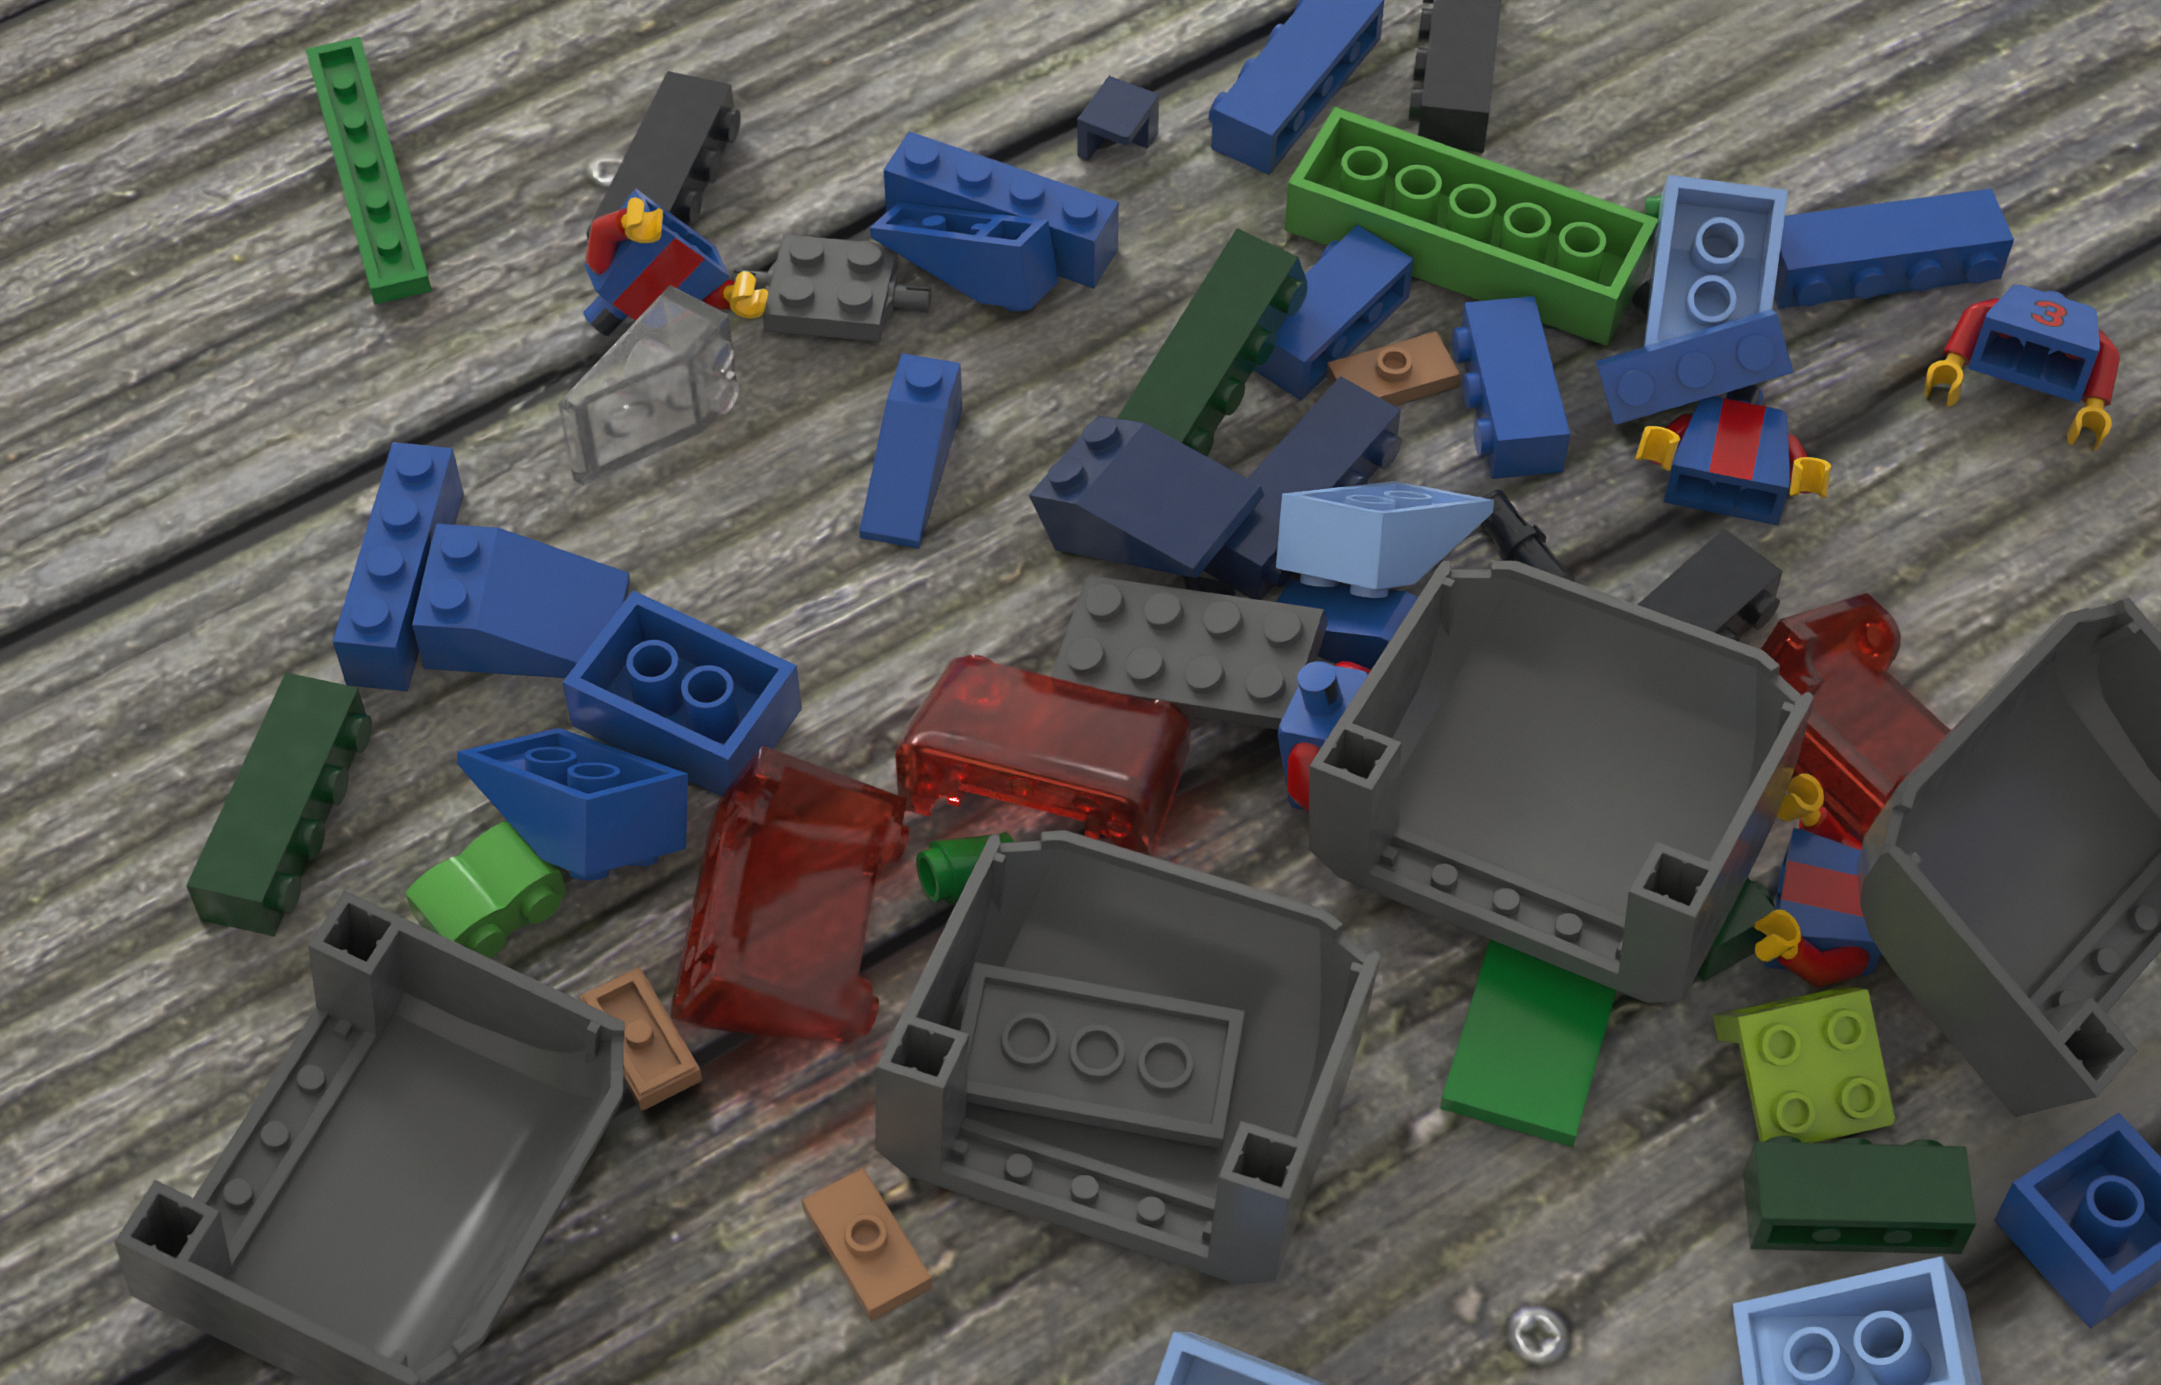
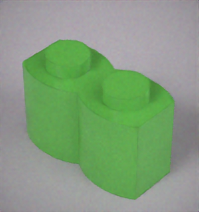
(487, 891)

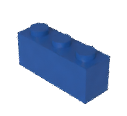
(1346, 300)
(1694, 366)
(1511, 387)

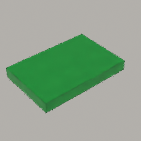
(1528, 1046)

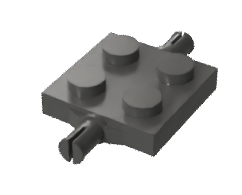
(834, 288)

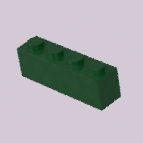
(1219, 342)
(280, 805)

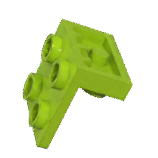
(1811, 1064)

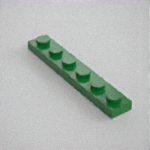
(368, 171)

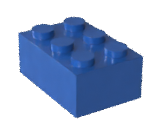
(681, 693)

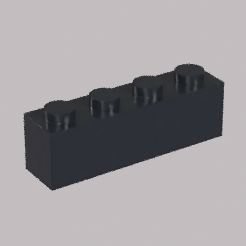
(1455, 72)
(677, 147)
(1720, 589)

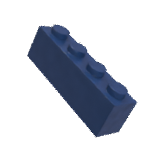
(1331, 447)

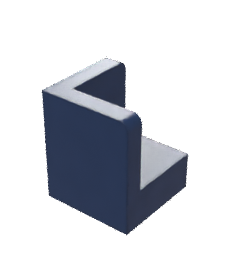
(1119, 114)

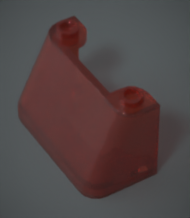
(1862, 722)
(1045, 749)
(787, 903)

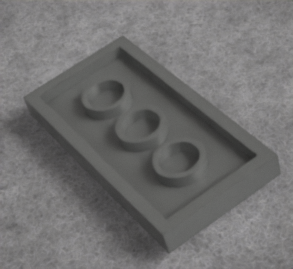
(1190, 648)
(1100, 1054)

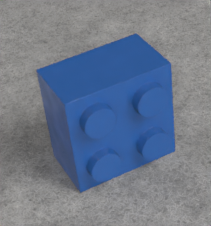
(2092, 1219)

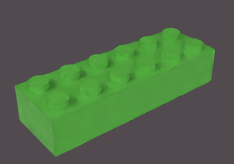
(1473, 223)

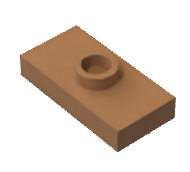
(1400, 370)
(654, 1053)
(867, 1244)

